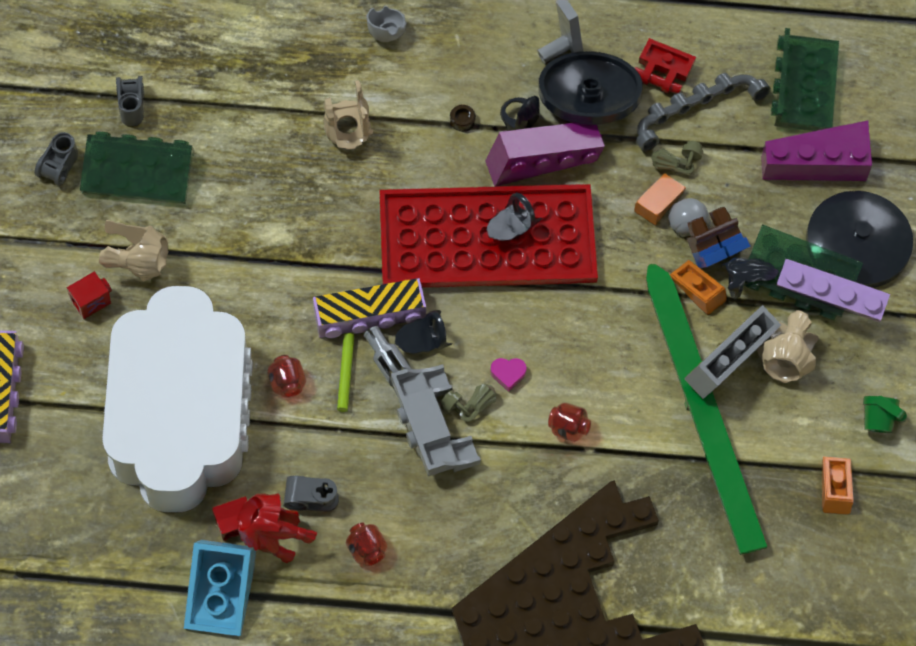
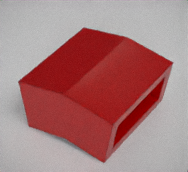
(226, 517)

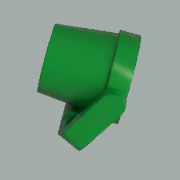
(881, 413)

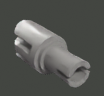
(385, 353)

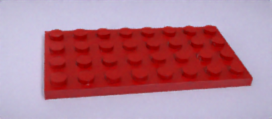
(446, 240)

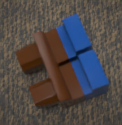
(716, 242)

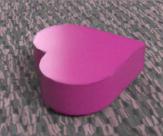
(508, 372)

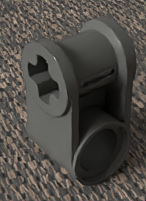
(130, 96)
(56, 163)
(306, 494)

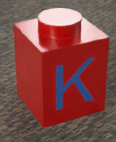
(89, 294)

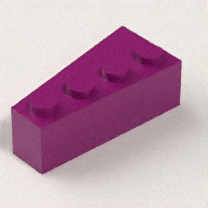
(542, 150)
(820, 155)

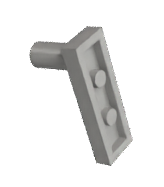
(570, 34)

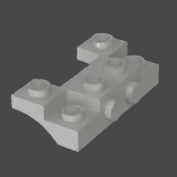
(426, 426)

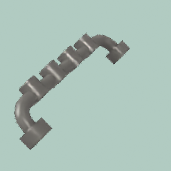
(702, 94)

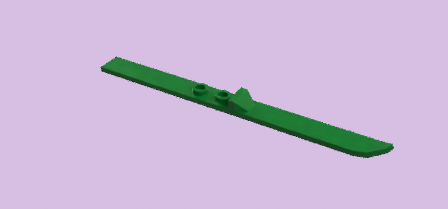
(705, 414)

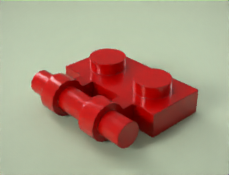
(665, 60)

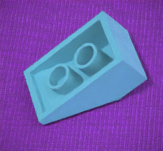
(219, 587)

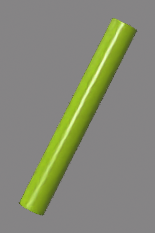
(345, 372)

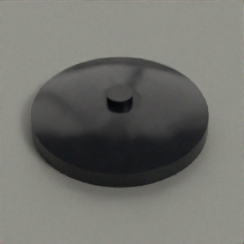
(590, 88)
(866, 230)

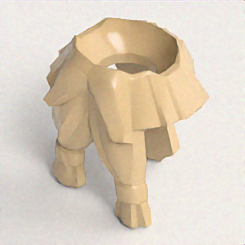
(357, 110)
(142, 258)
(789, 350)

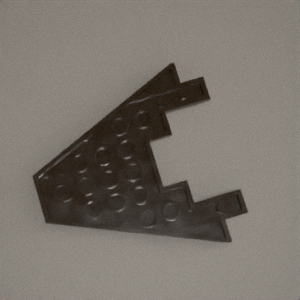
(548, 590)

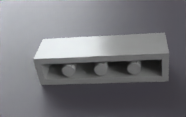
(732, 352)

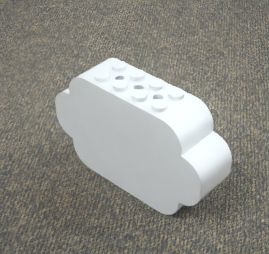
(177, 399)

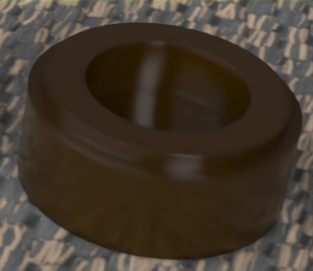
(462, 118)

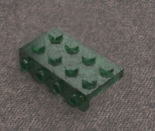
(805, 82)
(136, 167)
(776, 247)

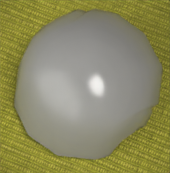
(386, 24)
(686, 211)

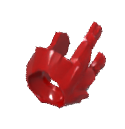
(265, 523)

